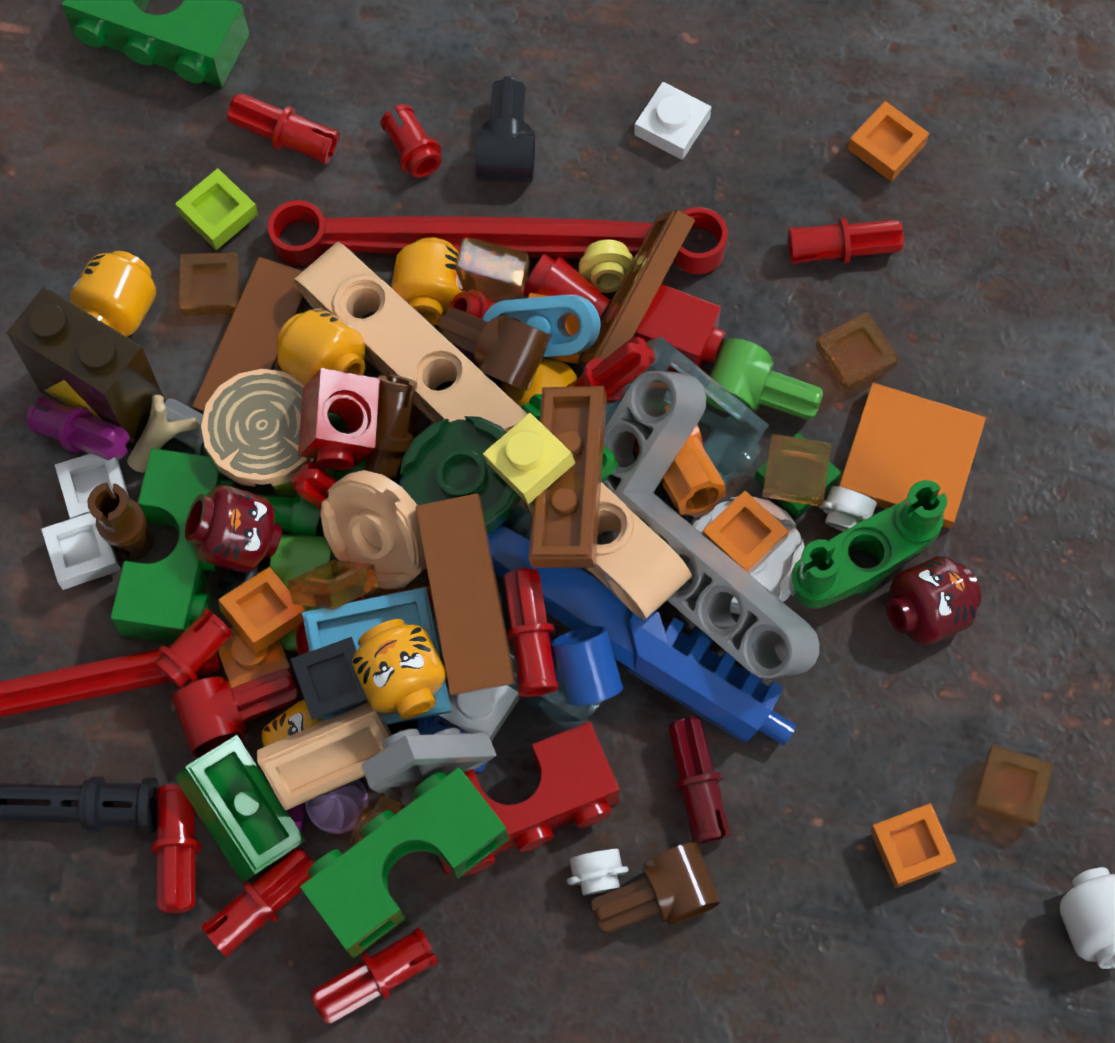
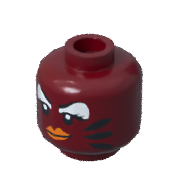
(232, 528)
(933, 600)

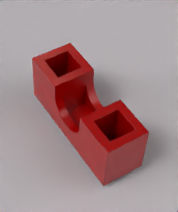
(572, 788)

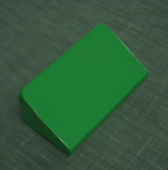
(239, 808)

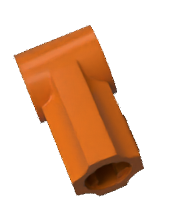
(692, 478)

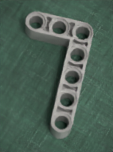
(716, 574)

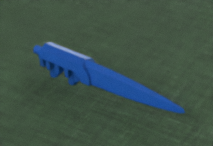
(652, 651)

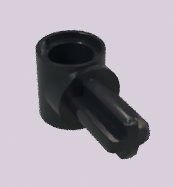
(506, 142)

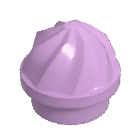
(338, 809)

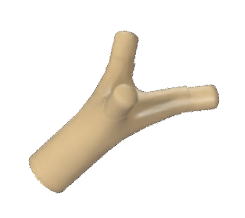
(157, 433)

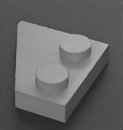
(414, 757)

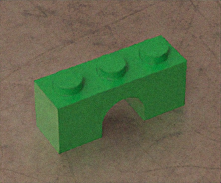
(194, 40)
(169, 595)
(443, 820)

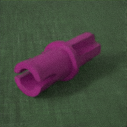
(77, 429)

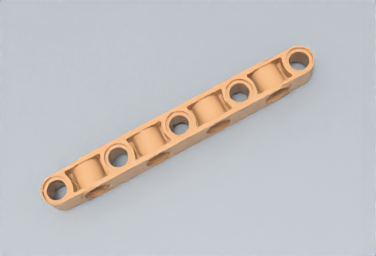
(403, 343)

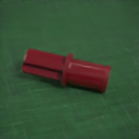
(698, 782)

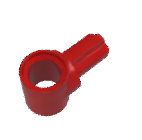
(216, 712)

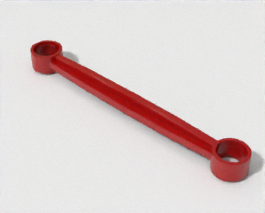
(529, 235)

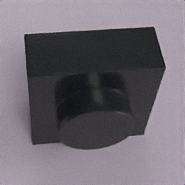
(329, 679)

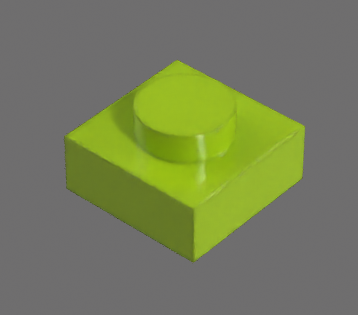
(216, 209)

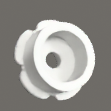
(847, 508)
(597, 871)

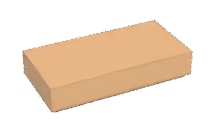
(323, 755)

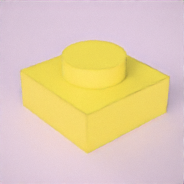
(529, 458)

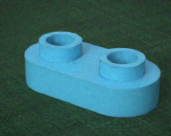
(549, 316)

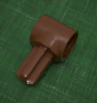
(500, 347)
(673, 887)

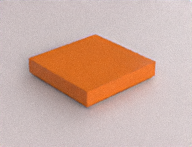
(909, 442)

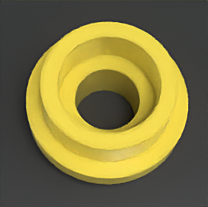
(605, 264)

